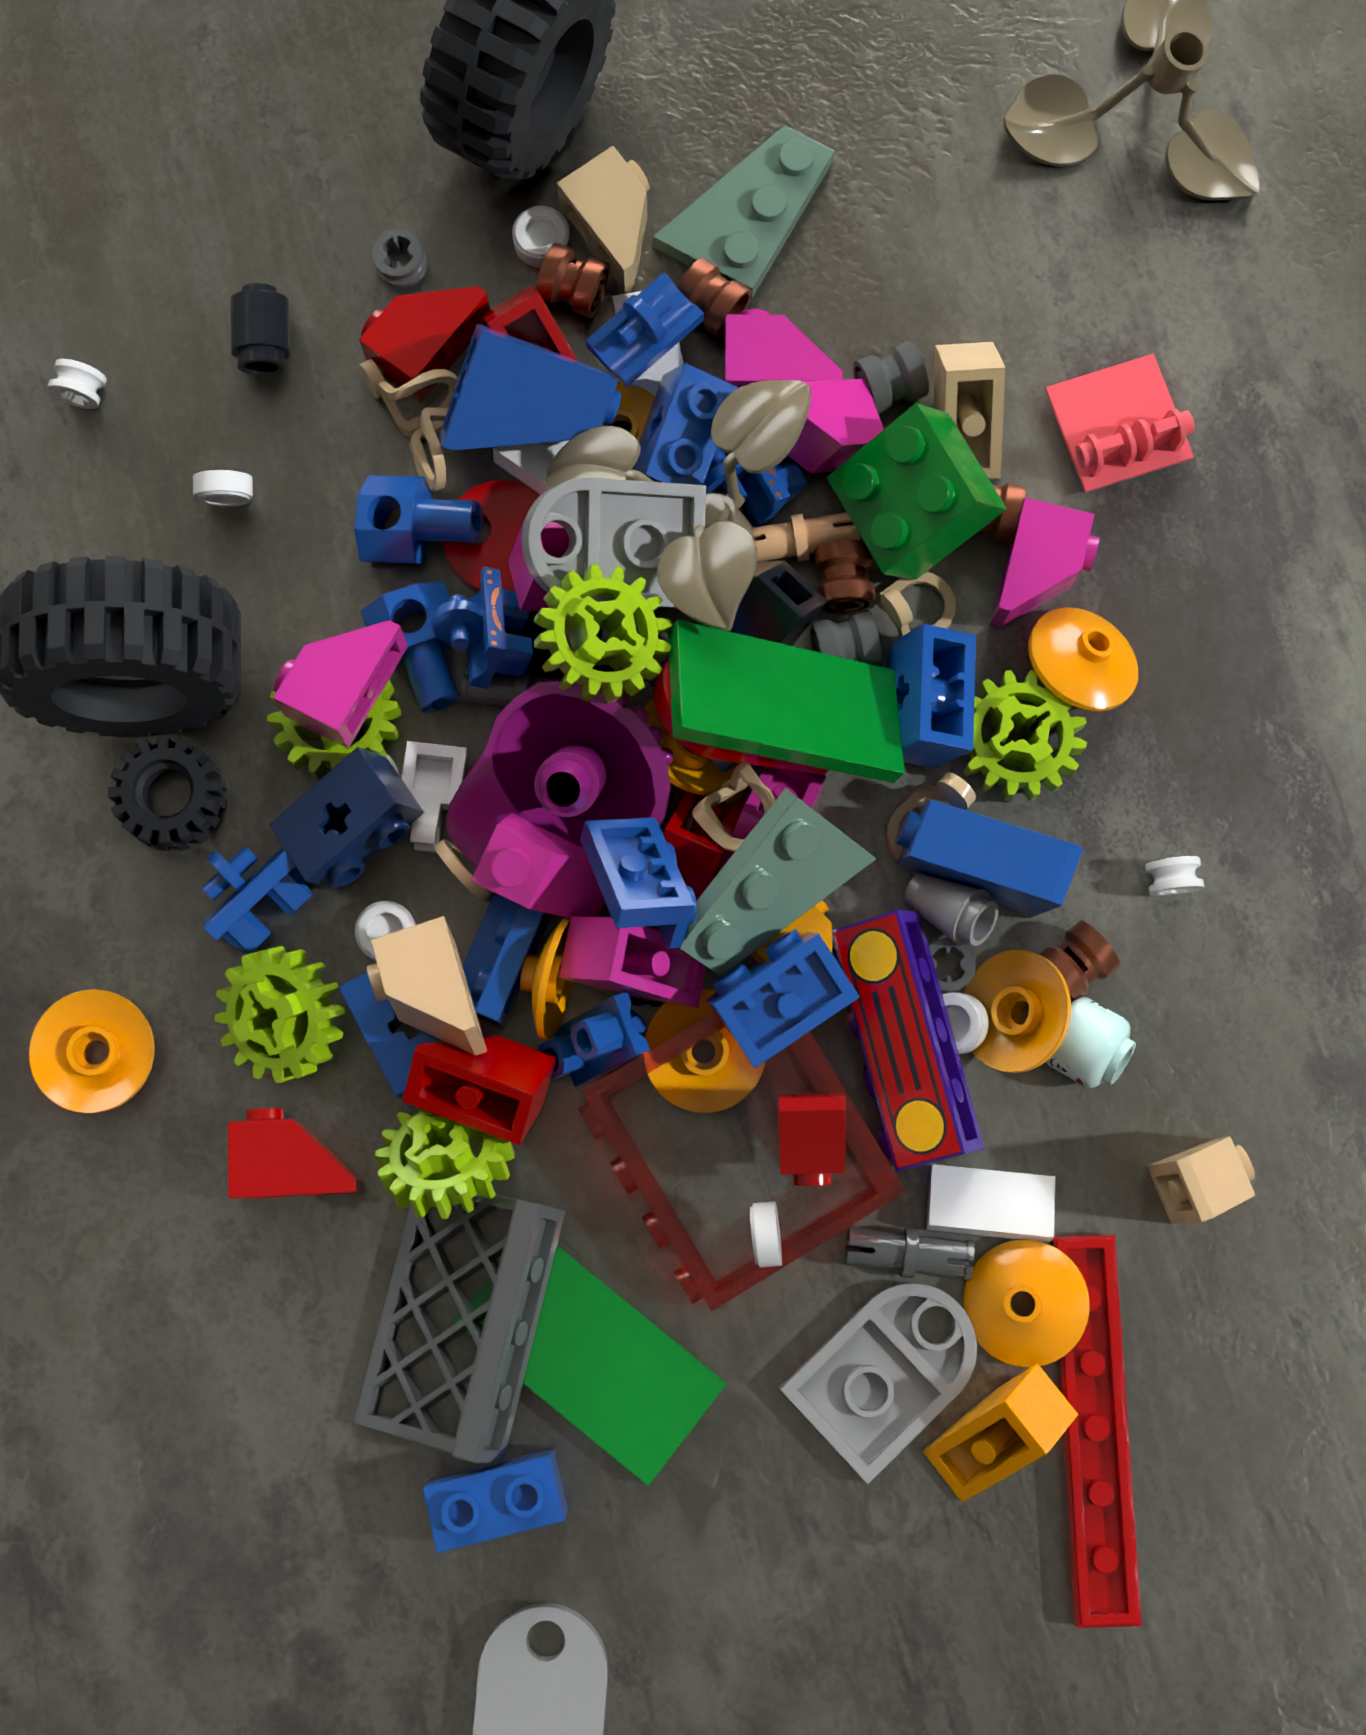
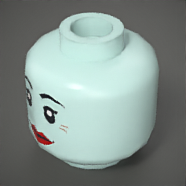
(1094, 1045)

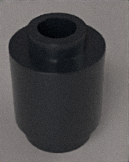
(260, 329)

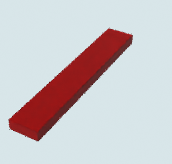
(1099, 1450)

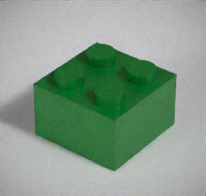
(916, 492)

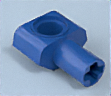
(419, 522)
(425, 653)

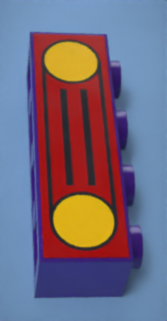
(906, 1041)

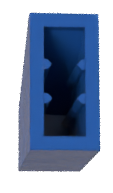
(524, 395)
(1013, 864)

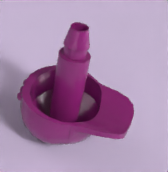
(562, 766)

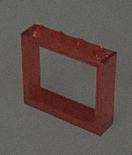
(663, 1222)

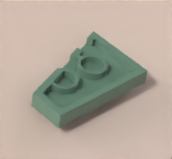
(750, 210)
(770, 882)

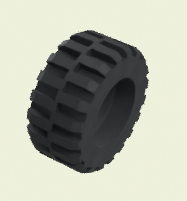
(512, 78)
(119, 647)

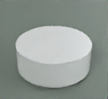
(536, 232)
(222, 488)
(379, 920)
(967, 1020)
(765, 1234)

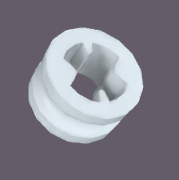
(76, 384)
(1174, 876)

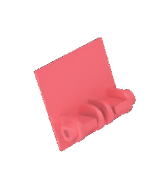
(1120, 423)

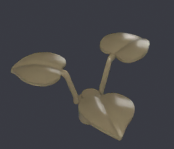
(1204, 160)
(714, 567)

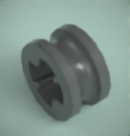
(397, 239)
(965, 967)

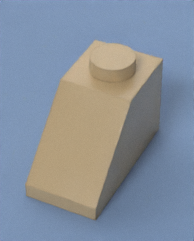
(608, 212)
(972, 390)
(427, 983)
(1203, 1180)

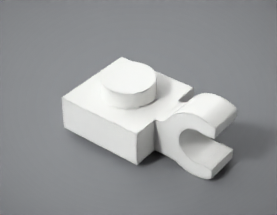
(433, 778)

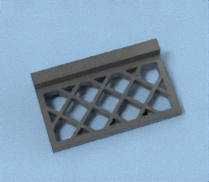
(502, 1342)

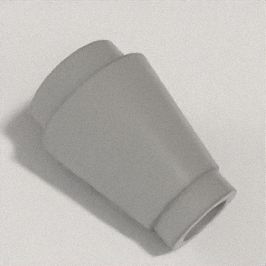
(954, 908)

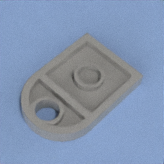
(611, 527)
(880, 1379)
(538, 1693)

